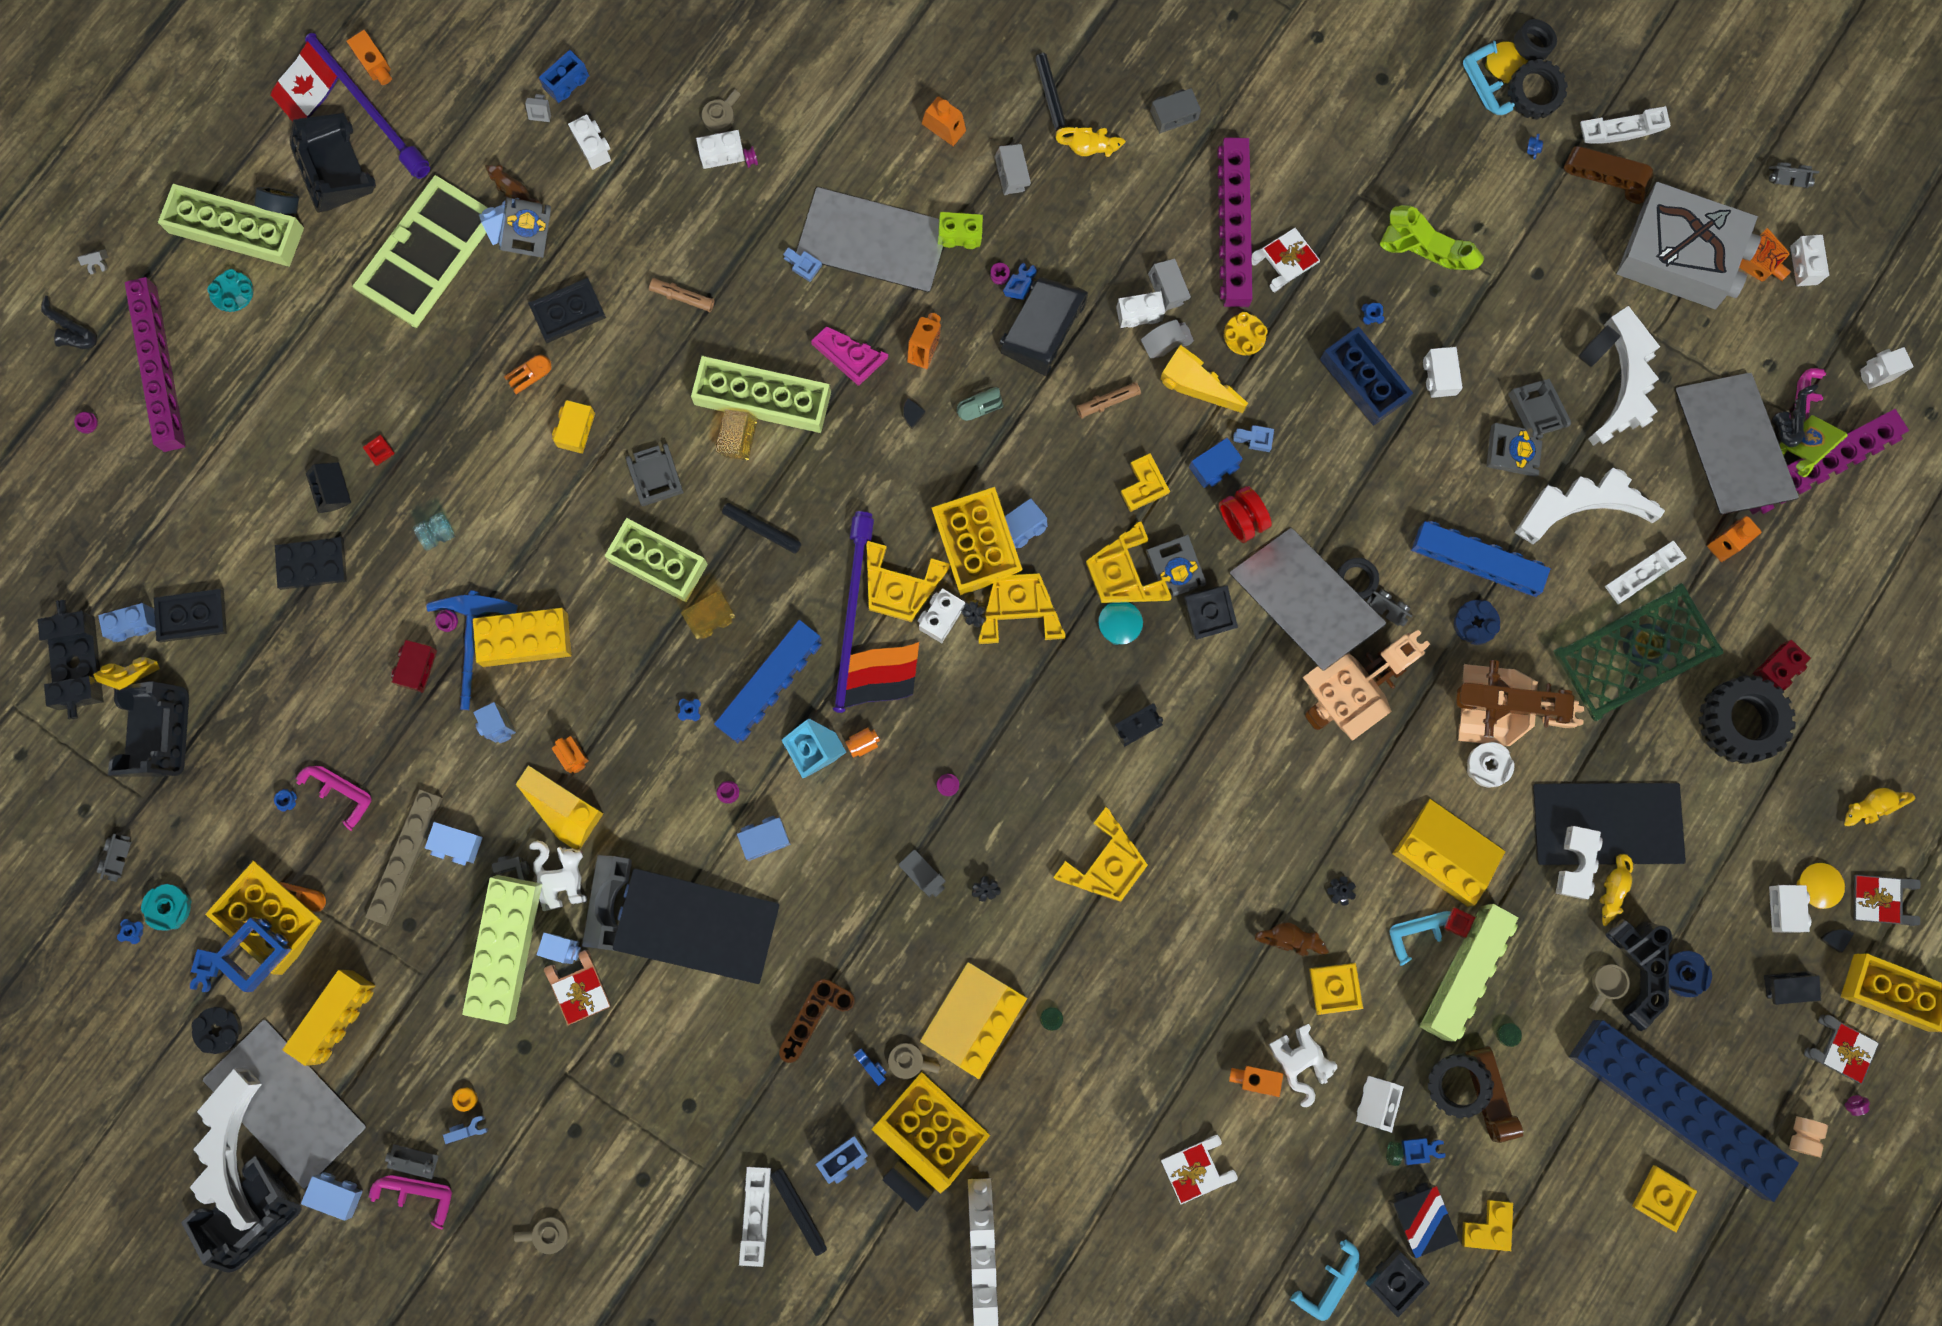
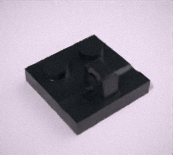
(1210, 612)
(1397, 1283)

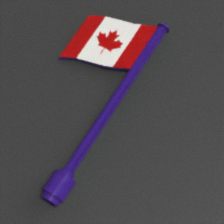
(309, 84)

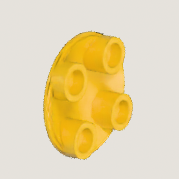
(1505, 61)
(1245, 334)
(1823, 885)

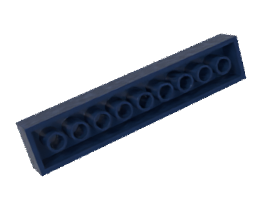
(1684, 1110)

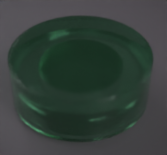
(1051, 1018)
(1509, 1034)
(1394, 1153)

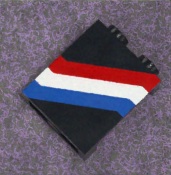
(1424, 1219)

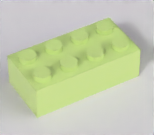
(656, 560)

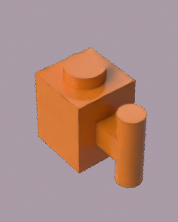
(570, 754)

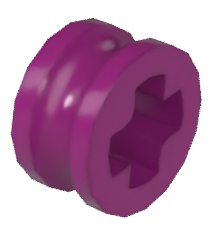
(750, 156)
(999, 267)

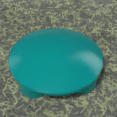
(230, 291)
(1120, 622)

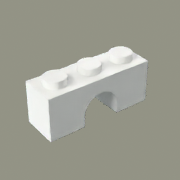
(1585, 845)

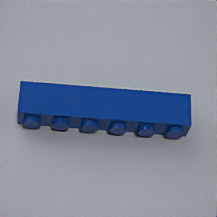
(1481, 559)
(768, 682)

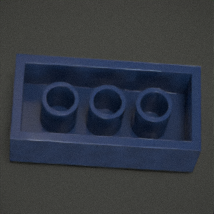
(1366, 376)

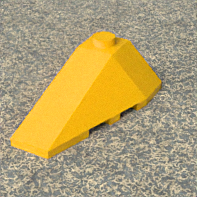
(1188, 377)
(561, 810)

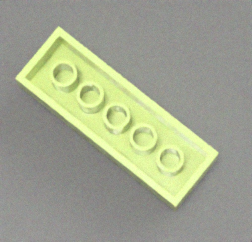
(231, 225)
(761, 393)
(502, 949)
(1469, 973)

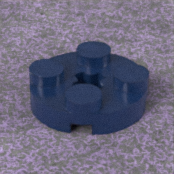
(1482, 610)
(1697, 966)

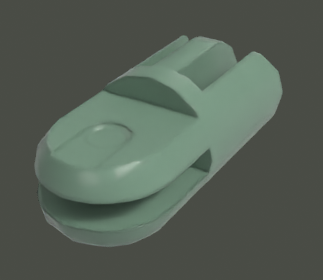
(980, 404)

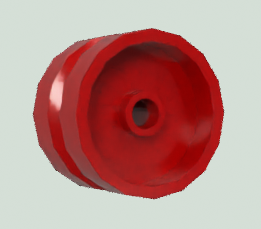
(1245, 514)

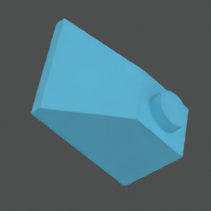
(812, 747)

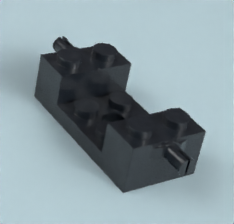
(70, 637)

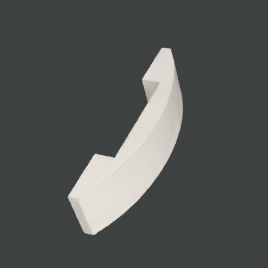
(1626, 127)
(1645, 572)
(755, 1217)

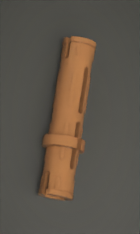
(680, 294)
(1086, 408)

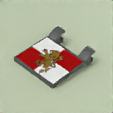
(1882, 900)
(1846, 1051)

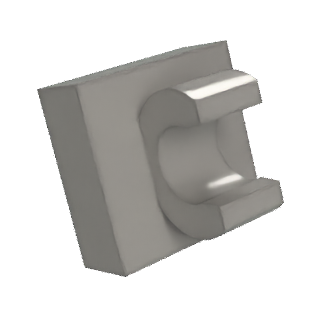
(538, 108)
(92, 259)

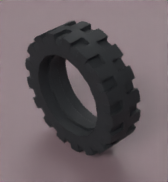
(1556, 80)
(1443, 1102)

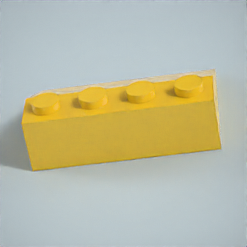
(977, 540)
(1450, 853)
(262, 896)
(973, 1020)
(931, 1132)

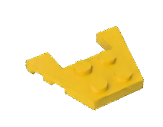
(1116, 575)
(898, 593)
(1018, 599)
(1115, 867)

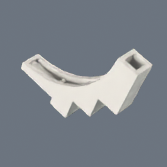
(1637, 378)
(1584, 495)
(218, 1148)
(982, 1252)

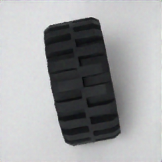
(1772, 707)

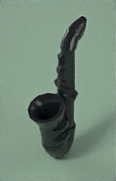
(75, 335)
(1792, 430)

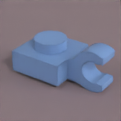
(804, 265)
(1258, 438)
(459, 1132)

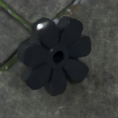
(974, 613)
(985, 889)
(1338, 894)

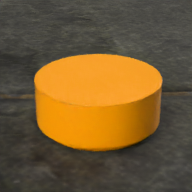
(465, 1099)

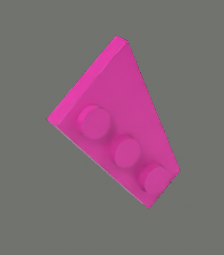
(850, 357)

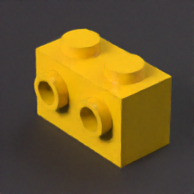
(573, 426)

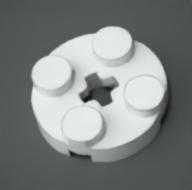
(1501, 759)

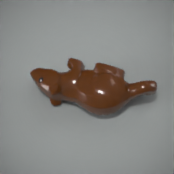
(508, 185)
(1289, 936)

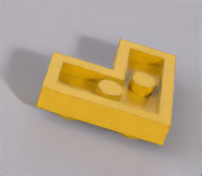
(1150, 484)
(121, 677)
(1495, 1233)

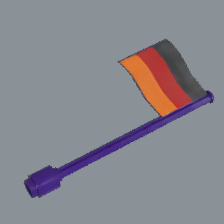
(874, 673)

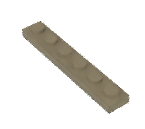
(403, 858)

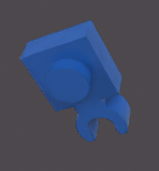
(1020, 284)
(204, 969)
(876, 1070)
(1418, 1151)

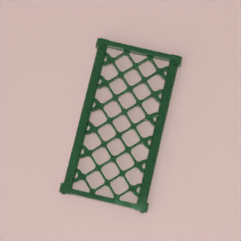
(1678, 590)

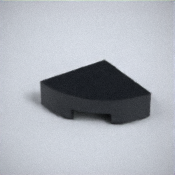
(912, 413)
(1837, 939)

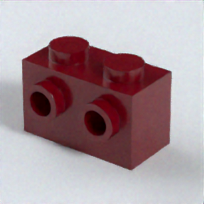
(1783, 664)
(413, 666)

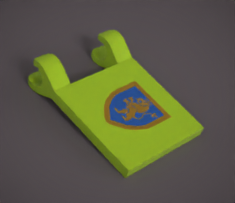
(1816, 444)

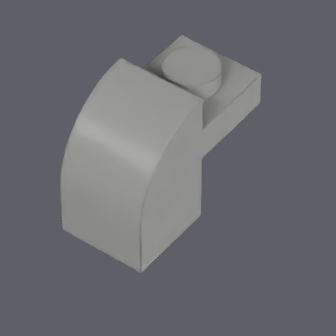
(1166, 337)

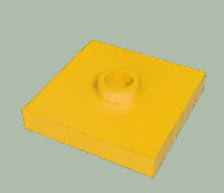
(1336, 988)
(1664, 1198)

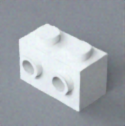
(590, 143)
(720, 149)
(1809, 260)
(1140, 309)
(1885, 367)
(1443, 372)
(941, 615)
(1789, 908)
(1379, 1104)

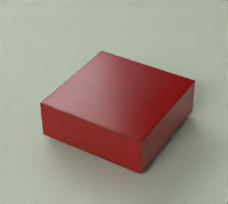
(378, 450)
(1459, 922)

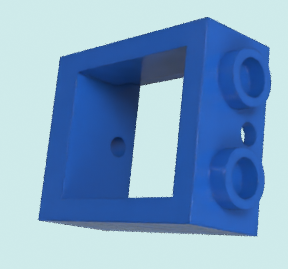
(234, 972)

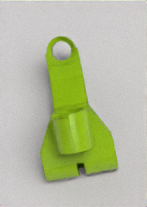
(1414, 233)

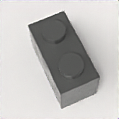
(1175, 110)

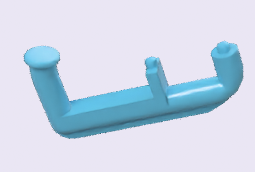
(1480, 83)
(1414, 926)
(1336, 1288)

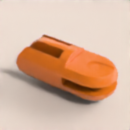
(534, 369)
(310, 898)

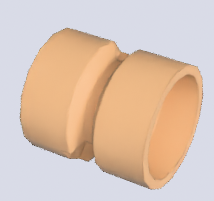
(1808, 1137)

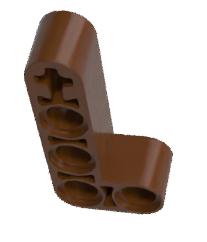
(1611, 170)
(812, 1022)
(1497, 1115)

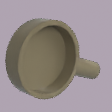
(718, 114)
(1609, 983)
(907, 1061)
(547, 1236)

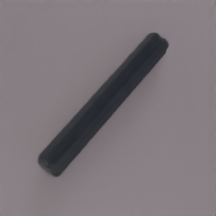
(1050, 91)
(761, 528)
(798, 1212)

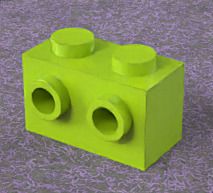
(960, 230)

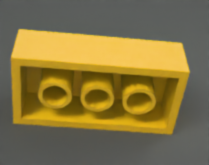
(522, 637)
(1894, 992)
(329, 1018)

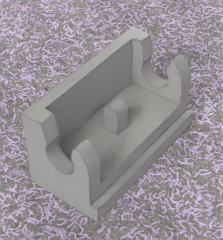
(1012, 169)
(1169, 280)

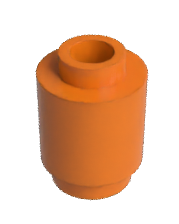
(862, 742)

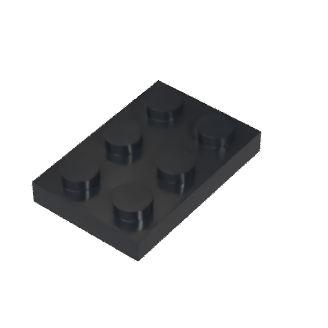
(567, 310)
(310, 563)
(190, 615)

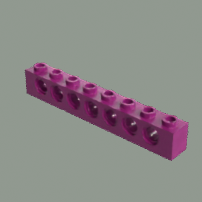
(1239, 151)
(155, 365)
(1889, 425)

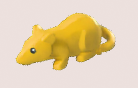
(1087, 143)
(1878, 802)
(1618, 885)

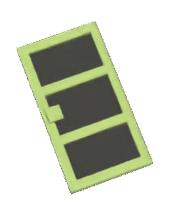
(424, 252)

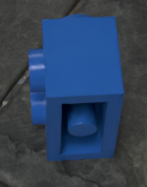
(564, 76)
(1215, 463)

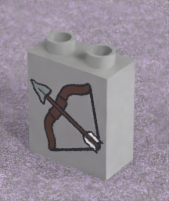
(1689, 246)

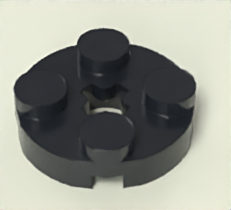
(203, 1027)

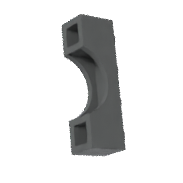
(609, 877)

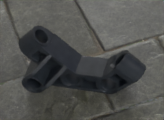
(1644, 946)

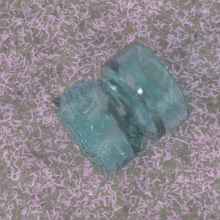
(434, 531)

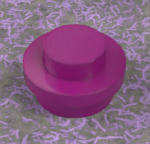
(86, 422)
(446, 620)
(948, 785)
(728, 792)
(1857, 1105)

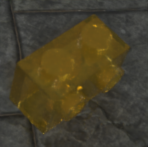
(736, 434)
(708, 615)

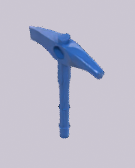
(472, 607)

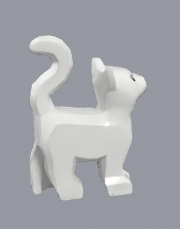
(558, 880)
(1299, 1059)

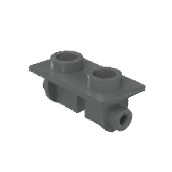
(1801, 177)
(1397, 610)
(115, 848)
(412, 1161)

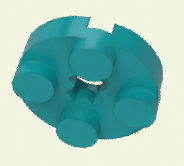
(179, 911)

